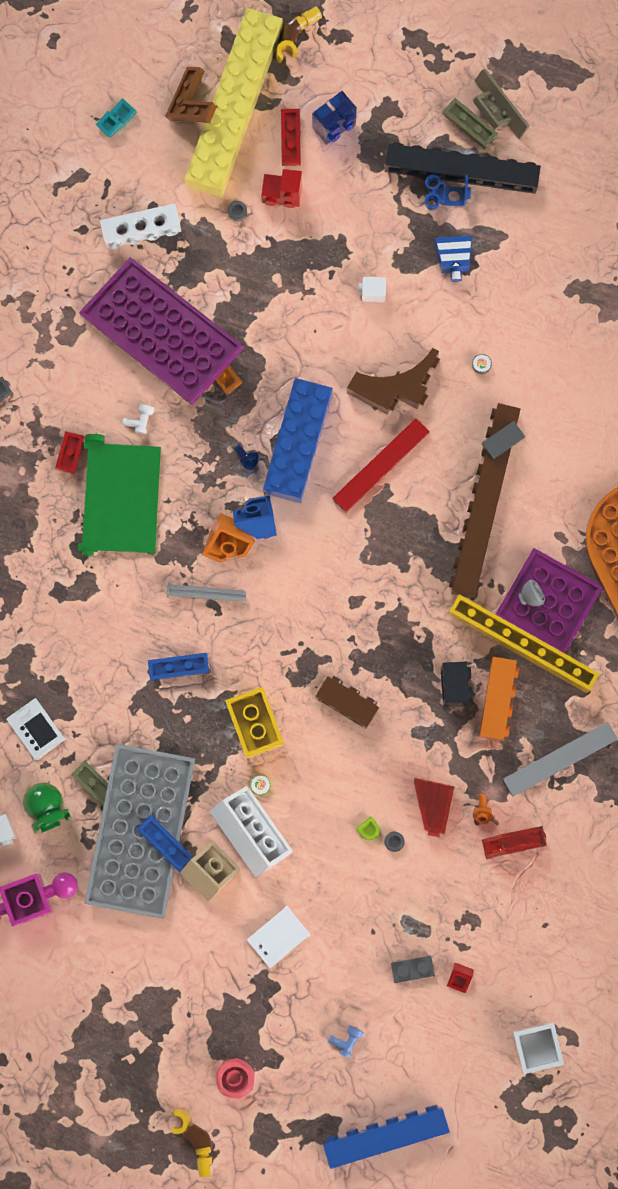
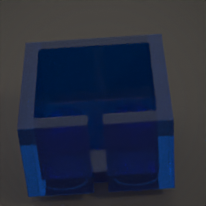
(332, 124)

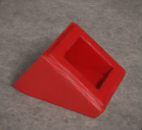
(460, 977)

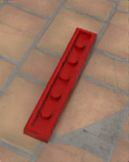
(381, 465)

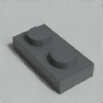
(412, 969)

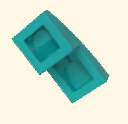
(117, 118)

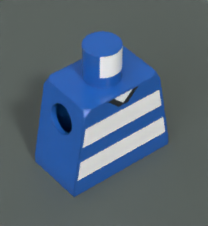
(453, 255)

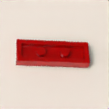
(290, 137)

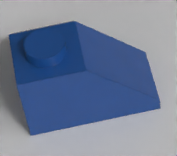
(256, 518)

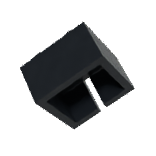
(455, 684)

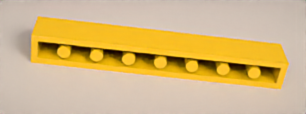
(523, 644)

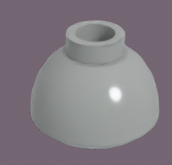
(532, 594)

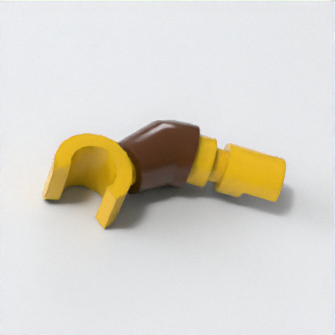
(292, 29)
(198, 1138)

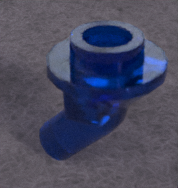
(248, 460)

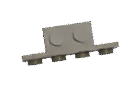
(497, 106)

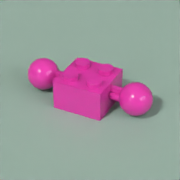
(29, 897)

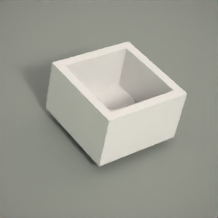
(537, 1048)

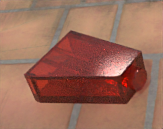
(434, 805)
(514, 842)

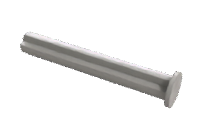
(206, 593)

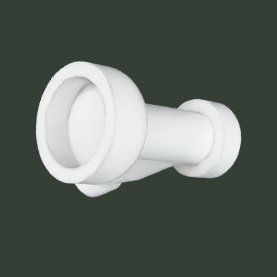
(140, 426)

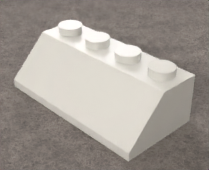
(251, 831)

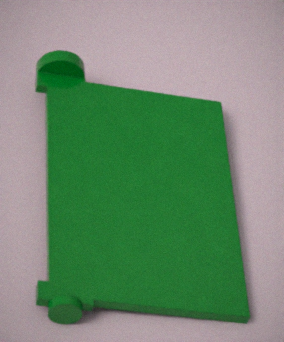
(120, 497)

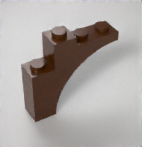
(407, 386)

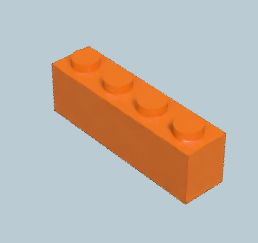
(497, 699)

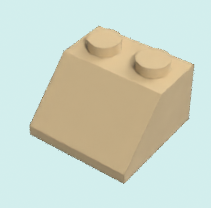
(209, 871)

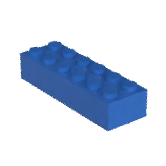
(298, 440)

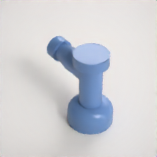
(346, 1047)

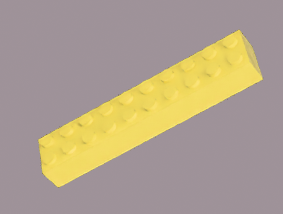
(235, 102)

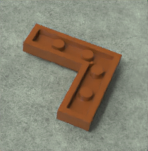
(182, 106)

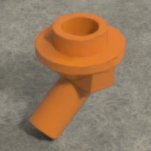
(482, 811)

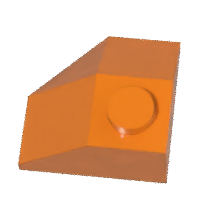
(227, 540)

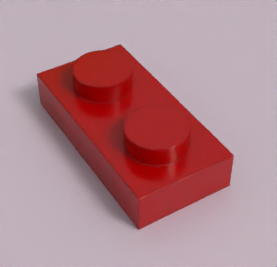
(70, 452)

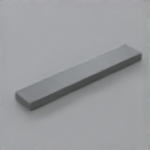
(560, 759)

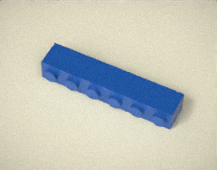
(385, 1137)

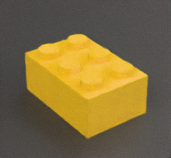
(254, 722)

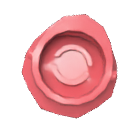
(235, 1078)

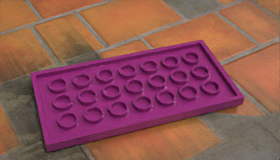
(161, 330)

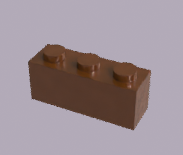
(347, 701)

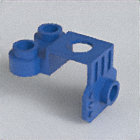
(440, 193)

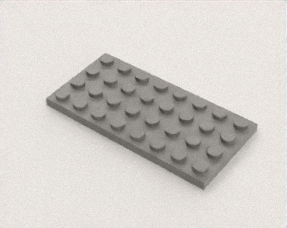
(125, 866)

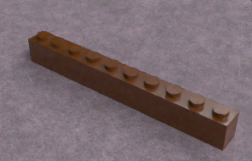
(482, 509)

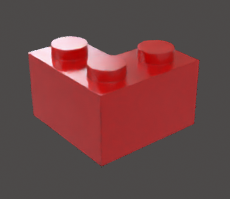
(282, 189)

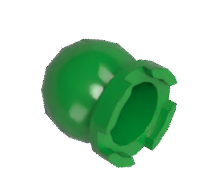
(44, 805)

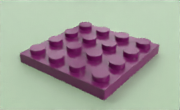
(565, 606)

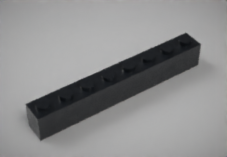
(454, 166)

